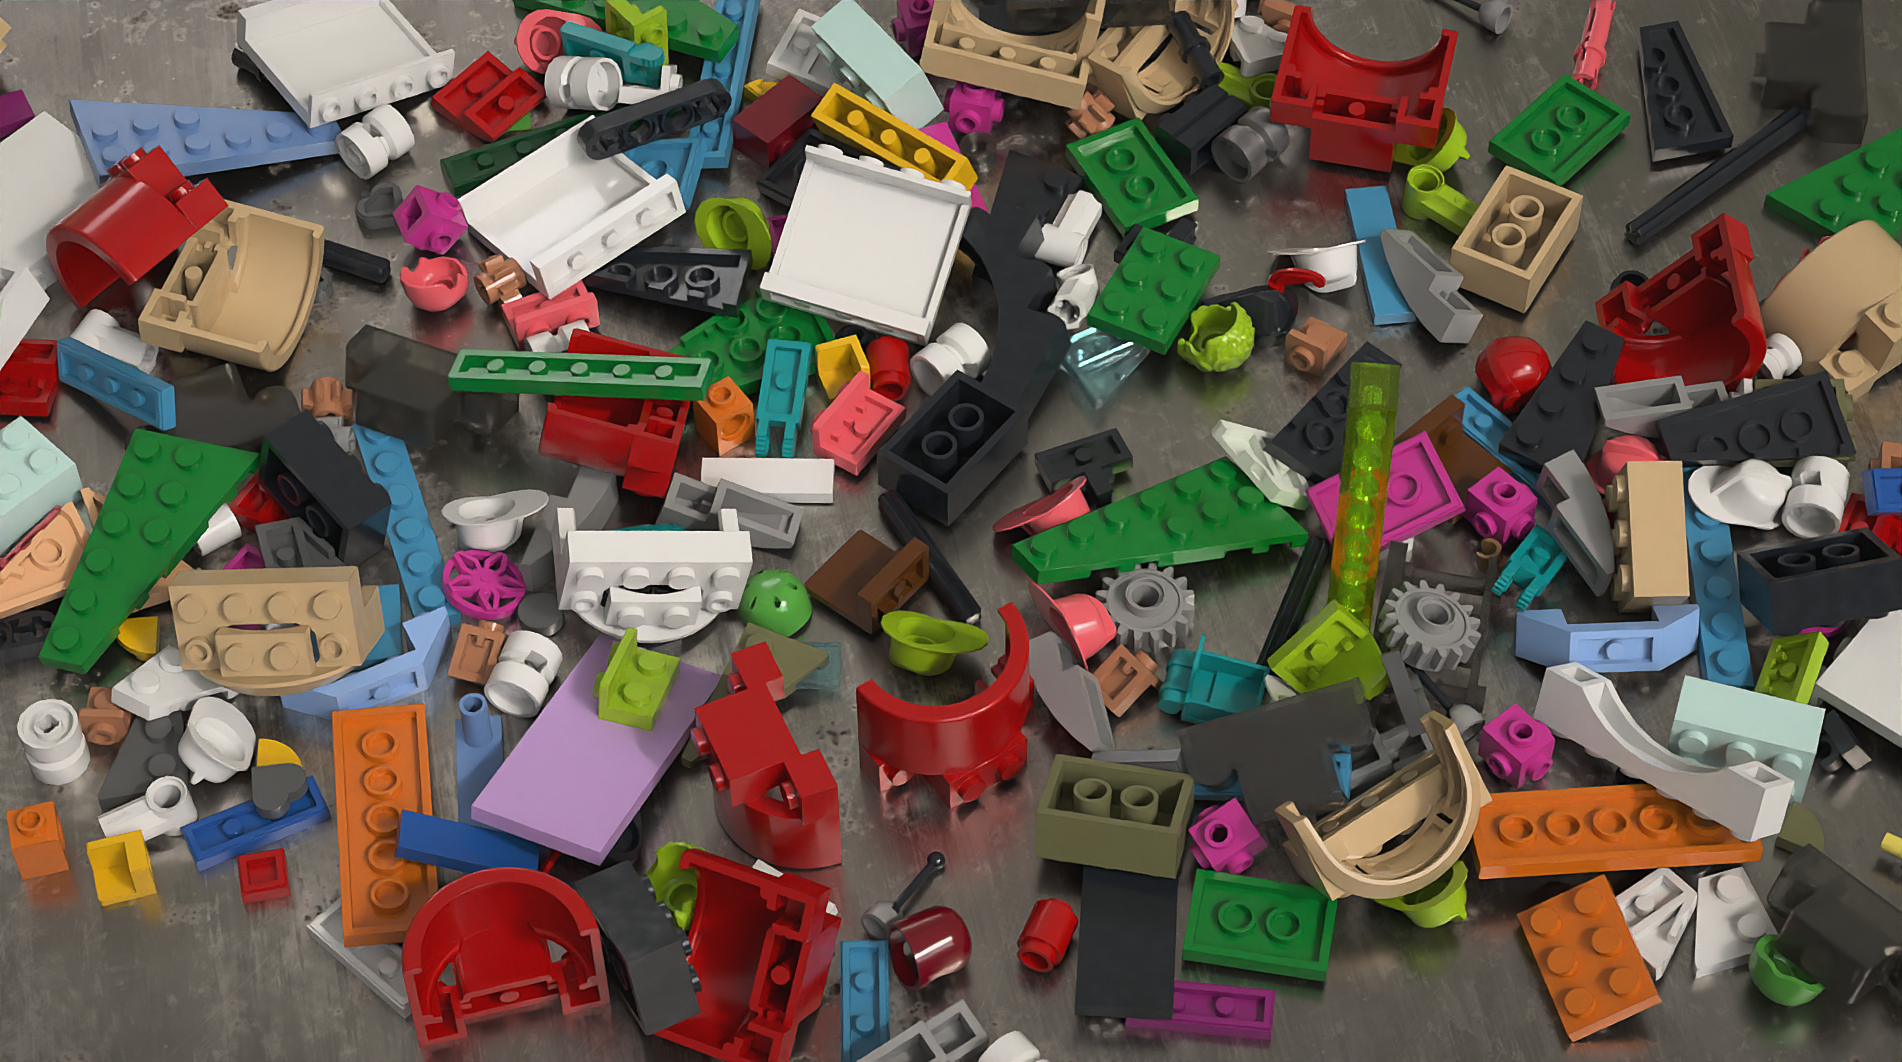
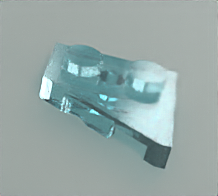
(1101, 363)

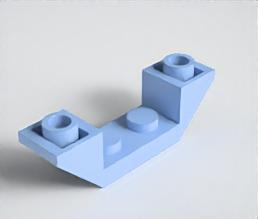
(1608, 647)
(395, 679)

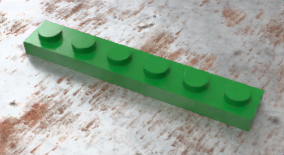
(581, 374)

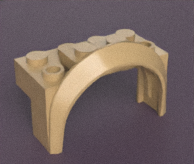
(1034, 67)
(1167, 79)
(278, 660)
(1352, 836)

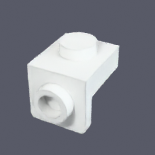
(634, 93)

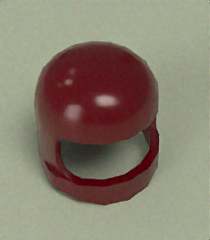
(937, 942)

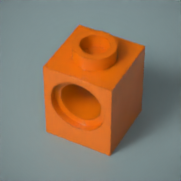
(724, 416)
(37, 840)

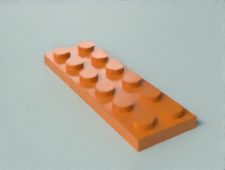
(379, 772)
(1597, 833)

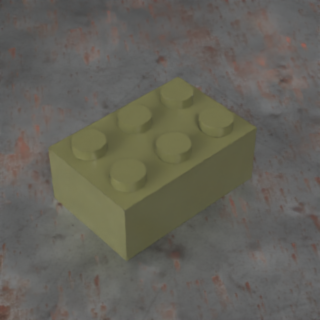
(1114, 816)

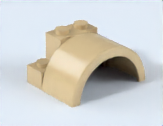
(1841, 289)
(244, 312)

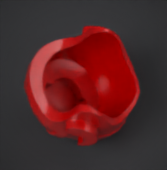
(1512, 371)

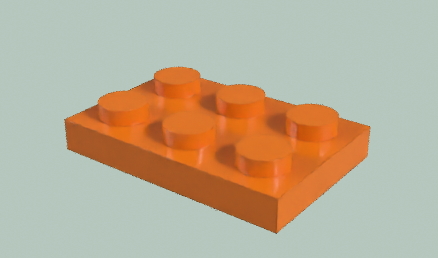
(1588, 958)

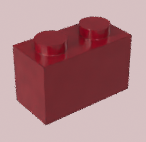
(775, 121)

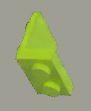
(1331, 651)

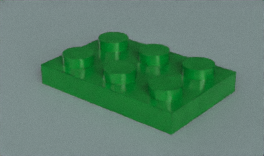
(1559, 131)
(1132, 177)
(1153, 290)
(1259, 925)

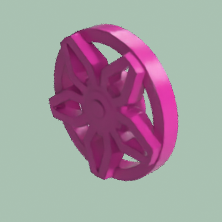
(483, 584)

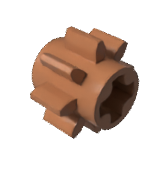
(1092, 115)
(499, 280)
(327, 399)

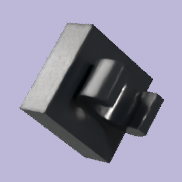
(1843, 744)

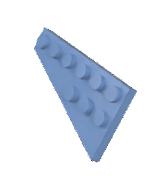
(196, 137)

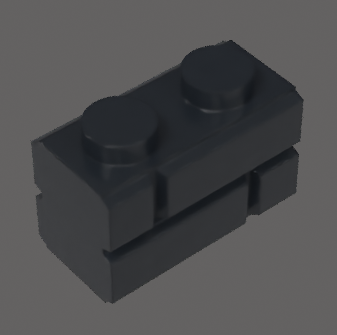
(1192, 128)

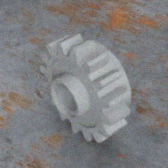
(1148, 607)
(1429, 627)

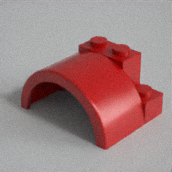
(1358, 103)
(128, 224)
(1706, 306)
(615, 433)
(954, 745)
(754, 753)
(496, 938)
(759, 957)

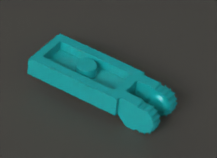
(636, 62)
(782, 393)
(1531, 566)

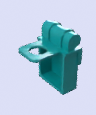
(1210, 685)

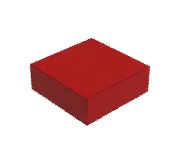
(263, 876)

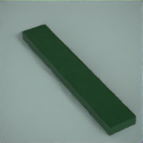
(478, 165)

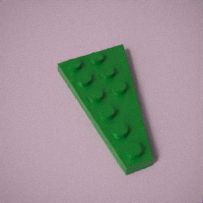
(690, 23)
(1847, 191)
(741, 342)
(1169, 523)
(144, 530)

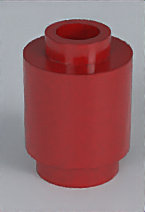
(889, 367)
(1046, 934)

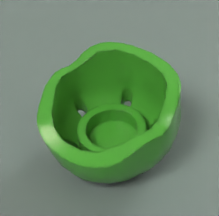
(768, 590)
(1779, 977)

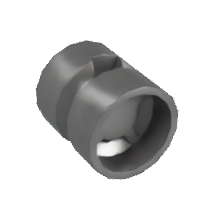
(1250, 144)

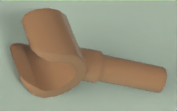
(1490, 548)

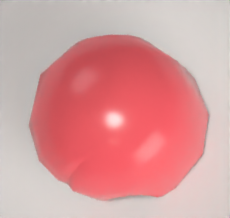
(435, 283)

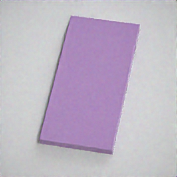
(583, 777)

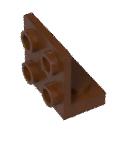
(1461, 456)
(869, 579)

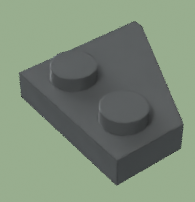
(294, 545)
(1407, 692)
(145, 756)

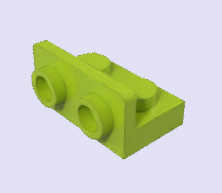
(628, 22)
(1793, 666)
(635, 683)

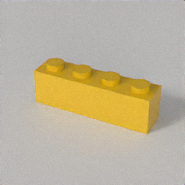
(888, 138)

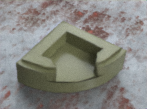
(1800, 829)

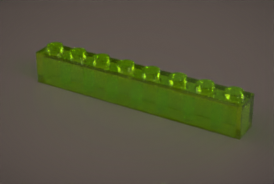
(1363, 486)

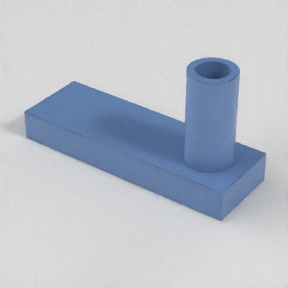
(477, 753)

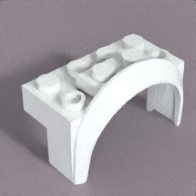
(686, 560)

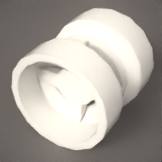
(1780, 359)

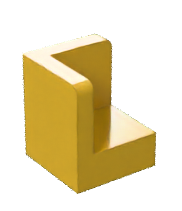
(838, 363)
(121, 868)

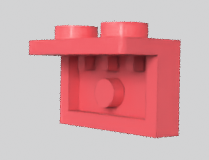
(539, 314)
(855, 425)

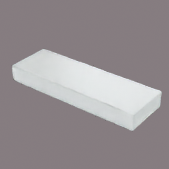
(781, 478)
(374, 964)

